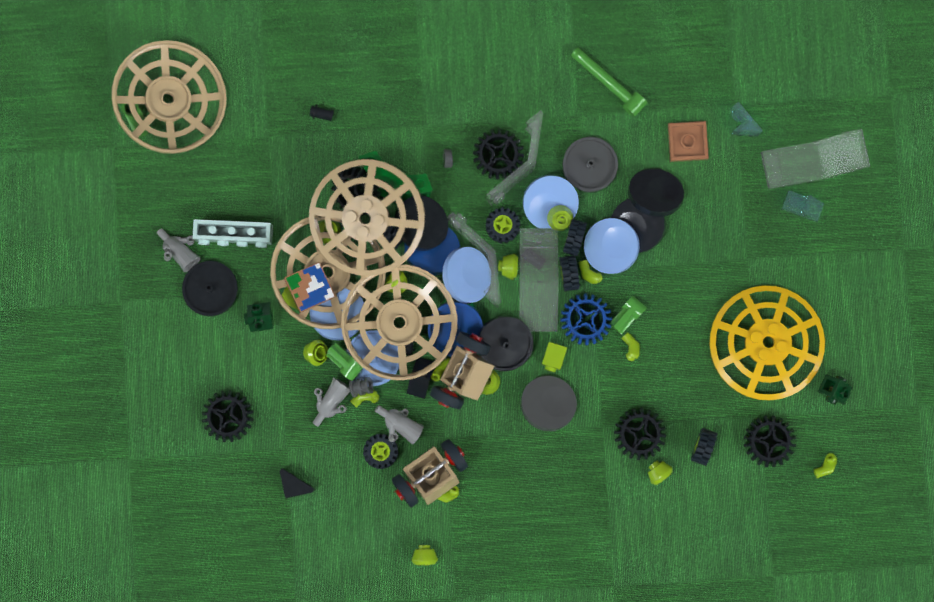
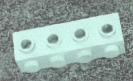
(232, 232)

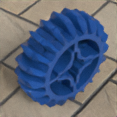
(599, 309)

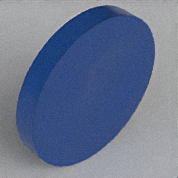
(434, 259)
(467, 321)

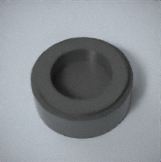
(447, 158)

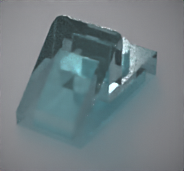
(748, 125)
(803, 206)

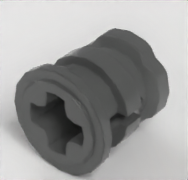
(361, 386)

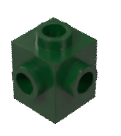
(259, 317)
(835, 389)

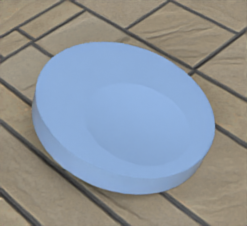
(545, 194)
(611, 246)
(466, 274)
(329, 318)
(377, 363)

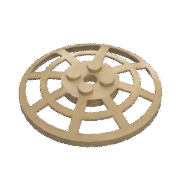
(176, 88)
(375, 208)
(338, 280)
(404, 335)

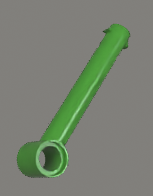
(632, 102)

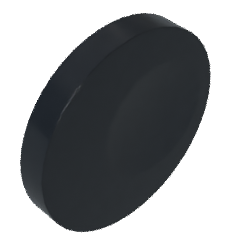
(655, 192)
(435, 223)
(648, 228)
(210, 288)
(509, 342)

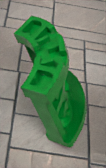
(421, 181)

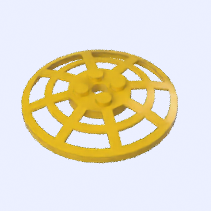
(754, 343)

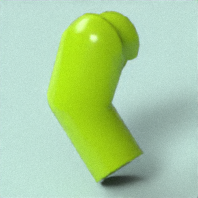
(634, 347)
(439, 370)
(373, 397)
(828, 466)
(450, 495)

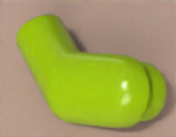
(589, 275)

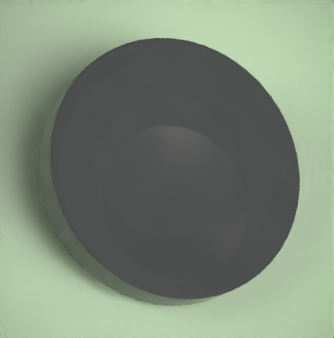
(590, 164)
(548, 403)

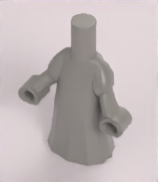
(181, 253)
(328, 405)
(397, 421)

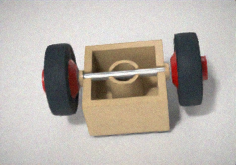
(465, 372)
(430, 474)

